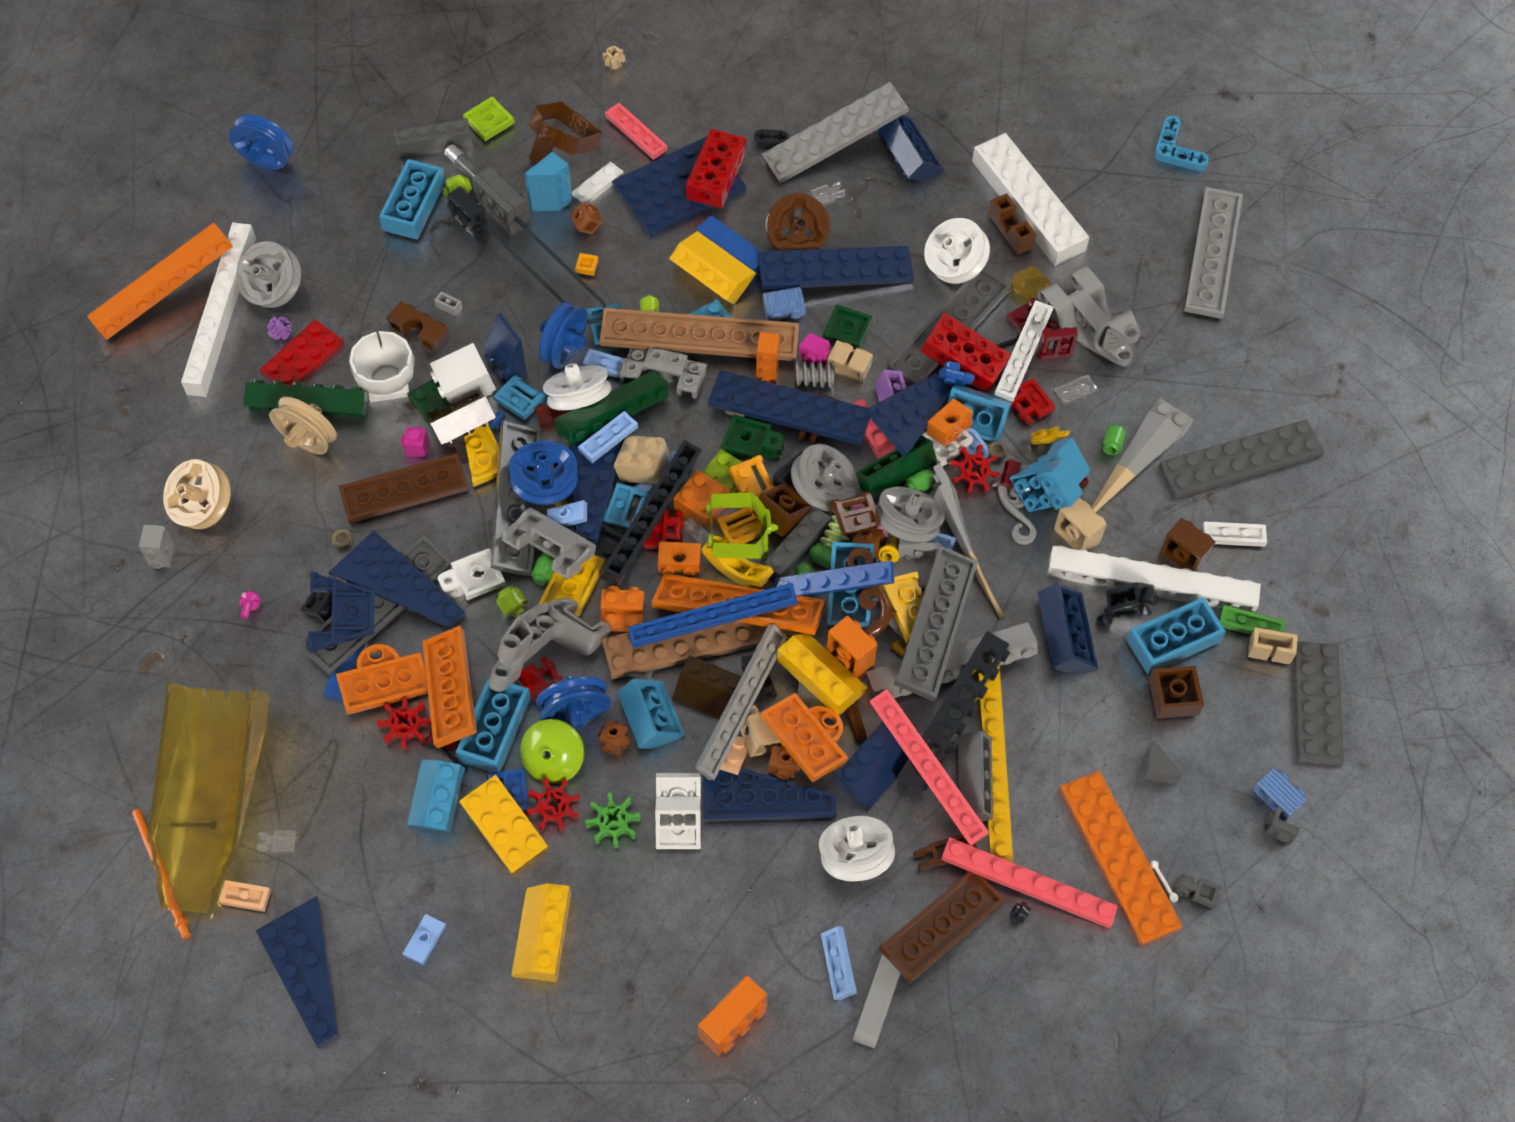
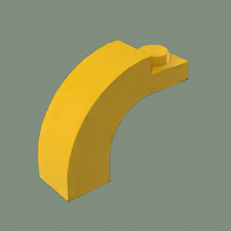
(738, 570)

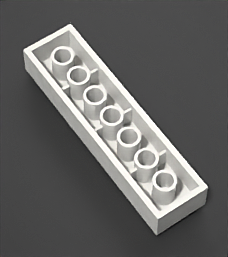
(1011, 173)

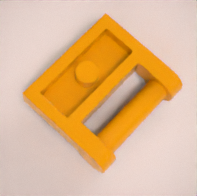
(745, 479)
(741, 531)

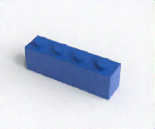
(731, 243)

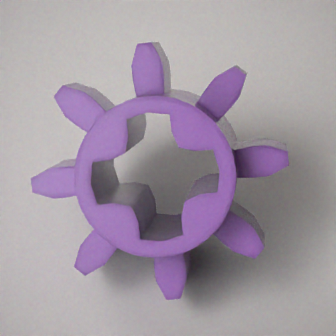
(279, 328)

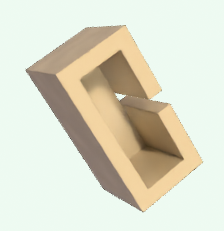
(850, 362)
(1272, 644)

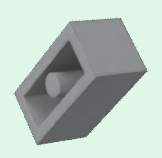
(448, 304)

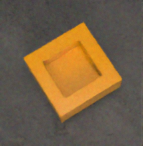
(586, 264)

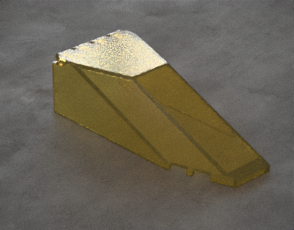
(202, 789)

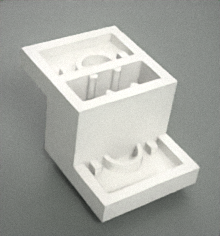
(678, 811)

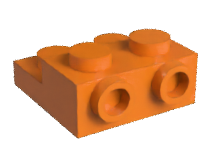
(622, 608)

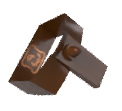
(548, 137)

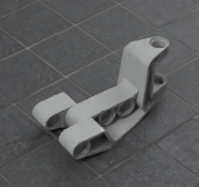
(1089, 313)
(535, 629)

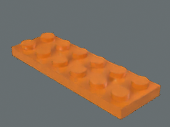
(449, 687)

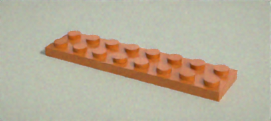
(689, 593)
(1120, 858)

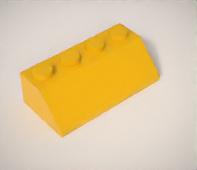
(713, 266)
(820, 672)
(542, 932)

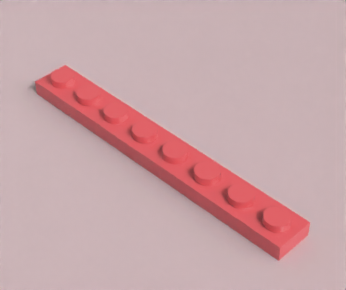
(929, 767)
(1029, 882)

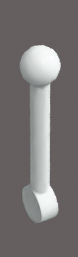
(1173, 897)

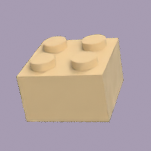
(641, 459)
(1080, 526)

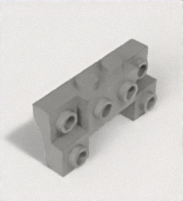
(670, 365)
(552, 538)

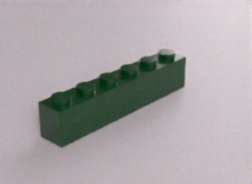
(629, 398)
(331, 400)

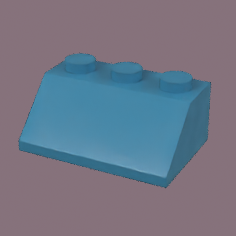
(549, 184)
(988, 411)
(650, 713)
(436, 795)

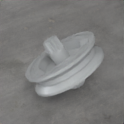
(258, 270)
(817, 484)
(902, 522)

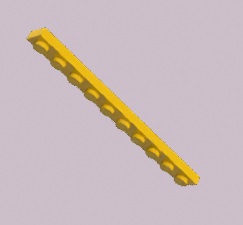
(992, 724)

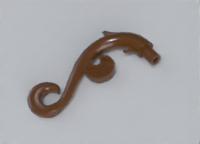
(886, 614)

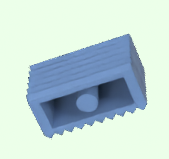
(784, 304)
(1279, 792)

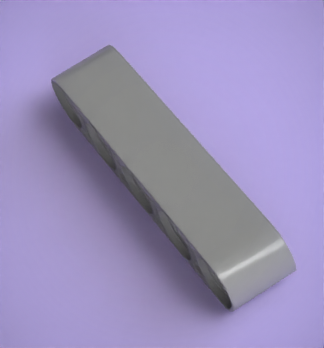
(877, 1003)

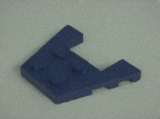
(351, 612)

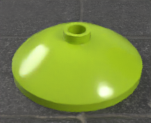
(562, 743)

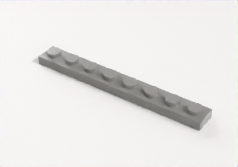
(740, 702)

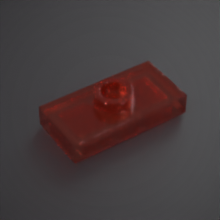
(547, 415)

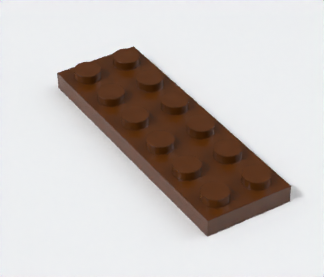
(403, 488)
(941, 925)

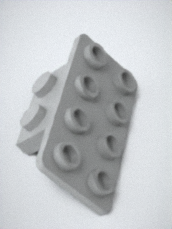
(915, 558)

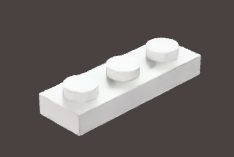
(597, 184)
(1236, 533)

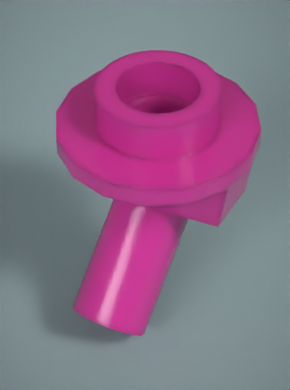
(249, 602)

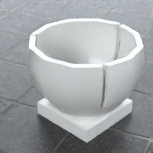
(383, 369)

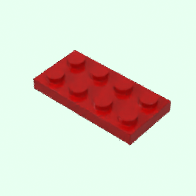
(302, 354)

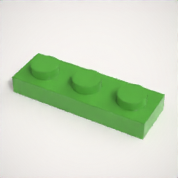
(1246, 621)

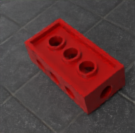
(711, 188)
(958, 343)

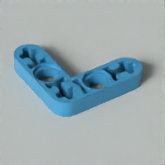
(1170, 147)

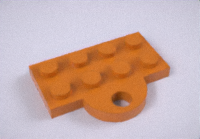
(382, 679)
(807, 735)

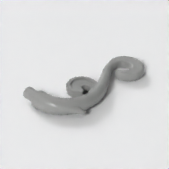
(1013, 506)

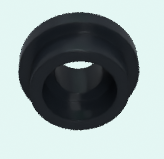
(1020, 912)

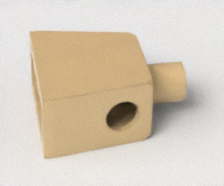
(757, 734)

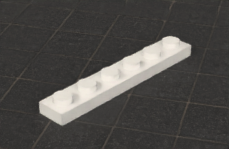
(1023, 351)

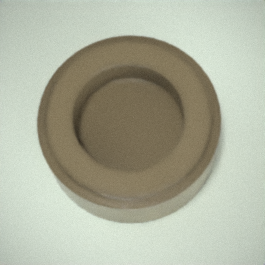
(999, 449)
(342, 539)

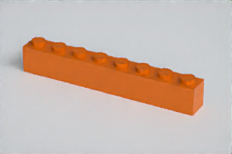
(159, 281)

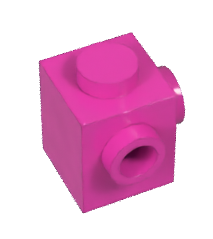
(814, 349)
(415, 442)

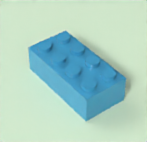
(412, 199)
(847, 602)
(1175, 635)
(497, 723)

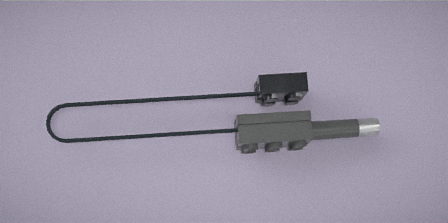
(503, 205)

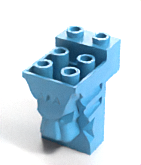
(1053, 478)

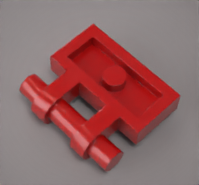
(1036, 400)
(660, 533)
(533, 678)

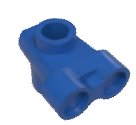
(952, 374)

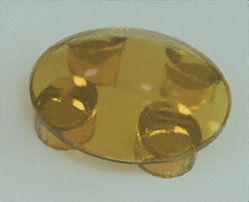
(1029, 282)

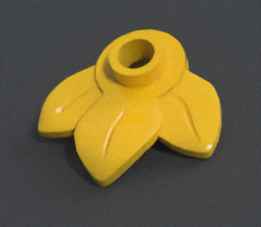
(1048, 436)

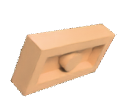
(735, 757)
(244, 895)

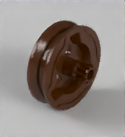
(812, 217)

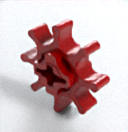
(978, 476)
(402, 730)
(557, 797)

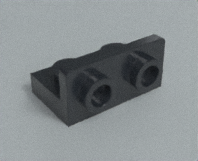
(318, 605)

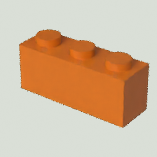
(767, 357)

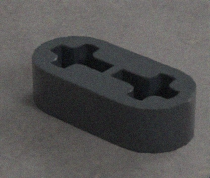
(770, 138)

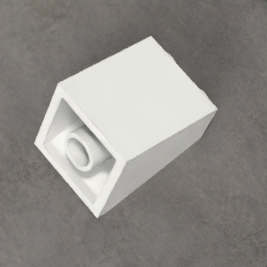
(462, 374)

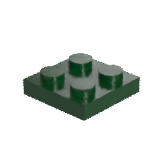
(847, 326)
(427, 399)

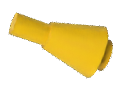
(889, 551)

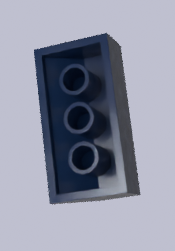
(910, 149)
(1067, 629)
(871, 768)

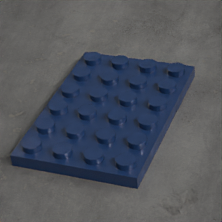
(658, 190)

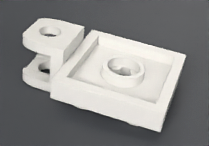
(462, 580)

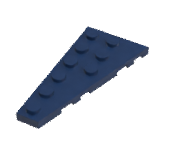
(300, 958)

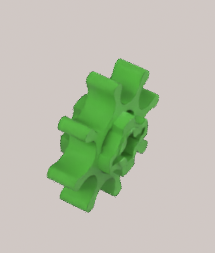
(613, 828)

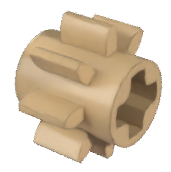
(613, 57)

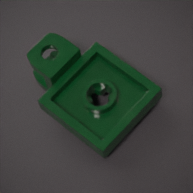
(760, 440)

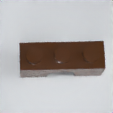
(1019, 235)
(406, 318)

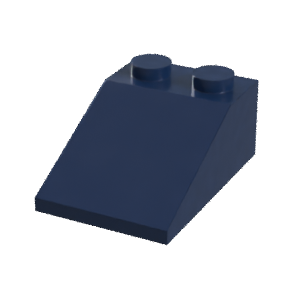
(504, 350)

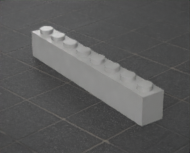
(1021, 645)

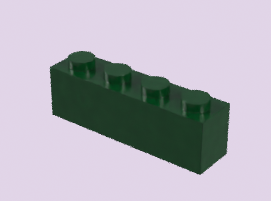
(894, 468)

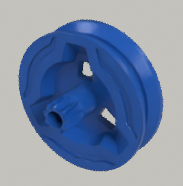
(253, 138)
(562, 334)
(544, 483)
(574, 700)

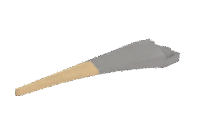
(1156, 434)
(948, 499)

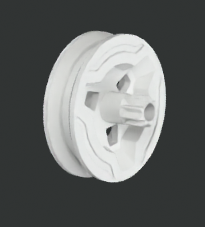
(952, 236)
(577, 387)
(864, 861)

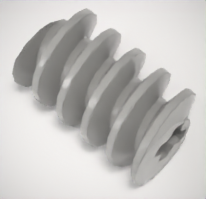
(814, 374)

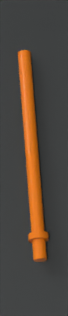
(180, 921)

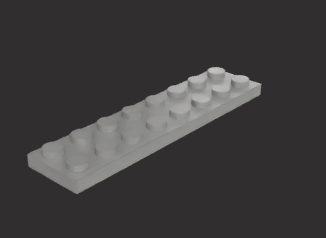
(835, 132)
(1213, 253)

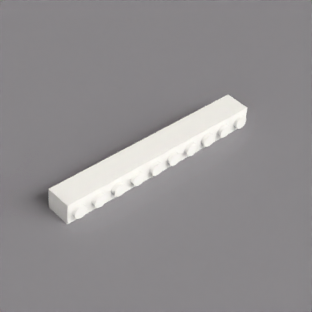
(216, 314)
(1169, 582)

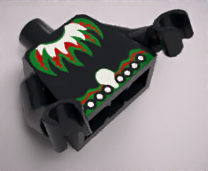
(1129, 598)

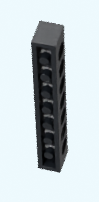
(650, 514)
(990, 645)

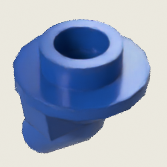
(498, 420)

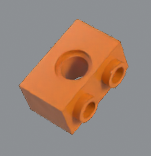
(949, 422)
(674, 550)

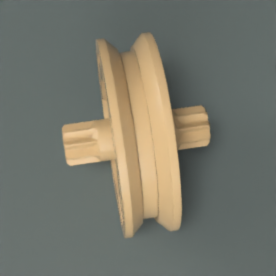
(303, 425)
(213, 492)

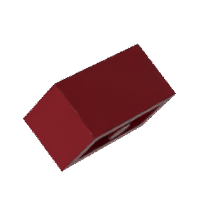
(1010, 468)

